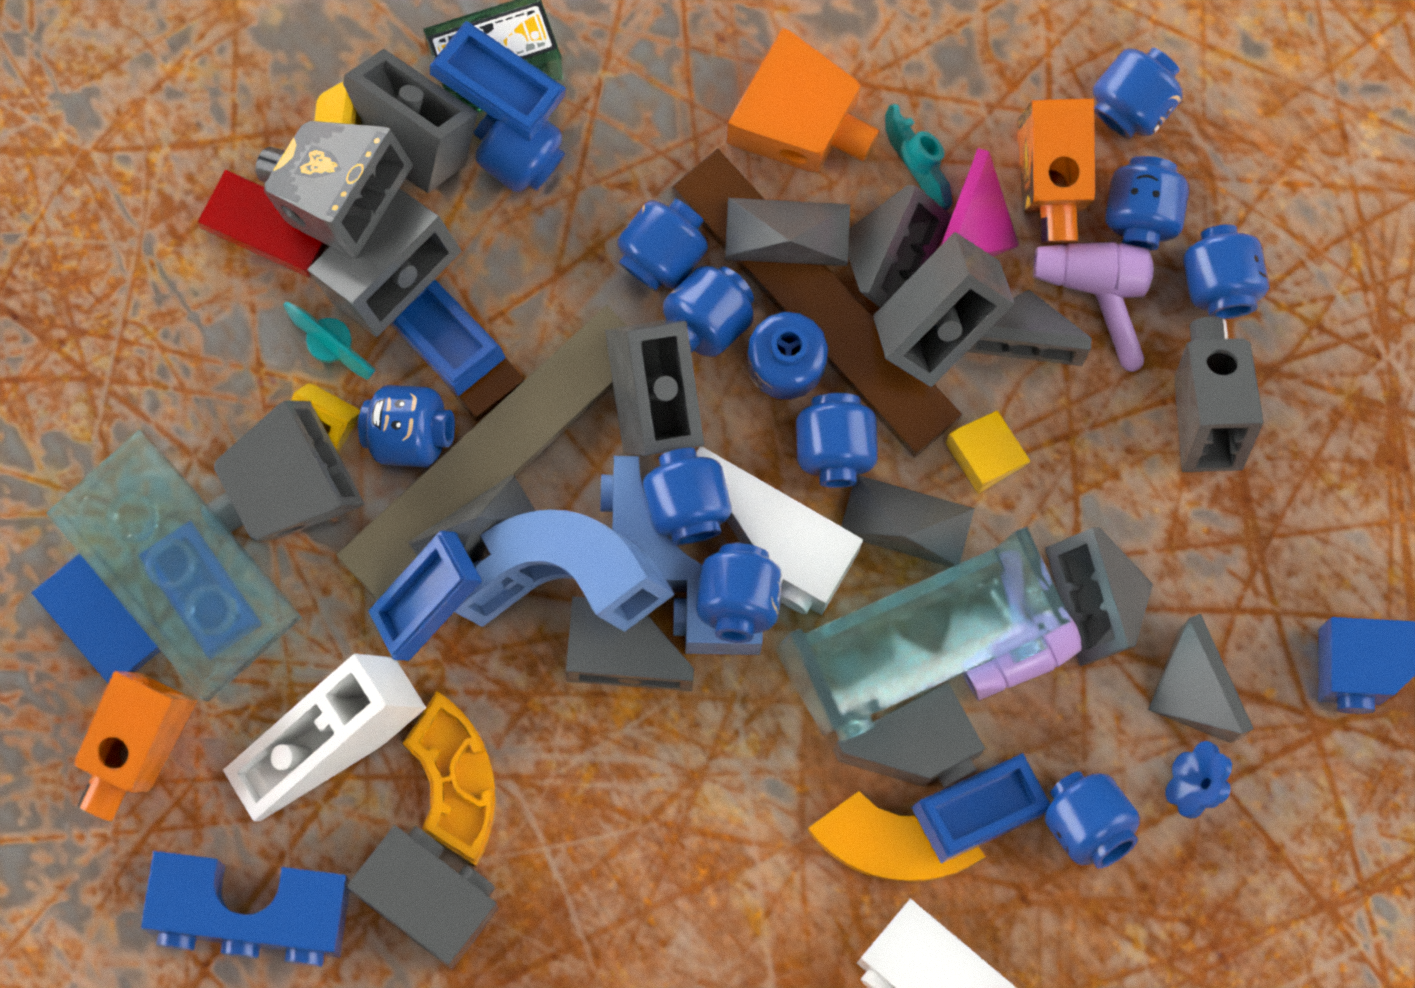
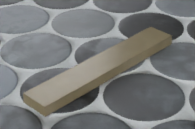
(488, 453)

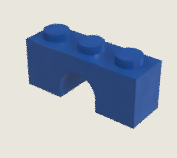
(188, 905)

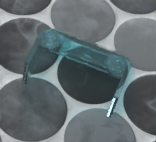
(924, 636)

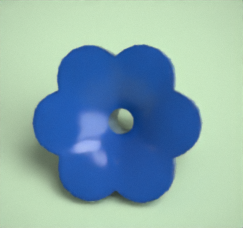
(1199, 780)

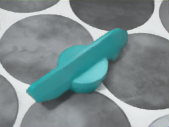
(920, 154)
(329, 340)

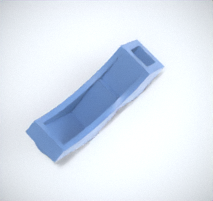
(631, 519)

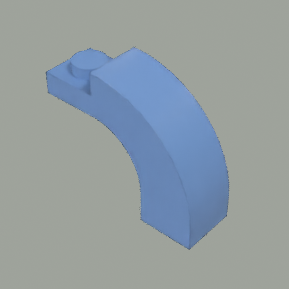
(563, 544)

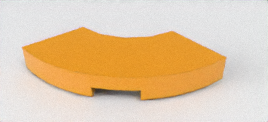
(458, 778)
(884, 843)

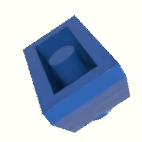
(1364, 661)

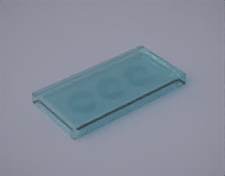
(174, 565)

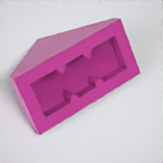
(982, 210)

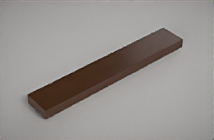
(899, 400)

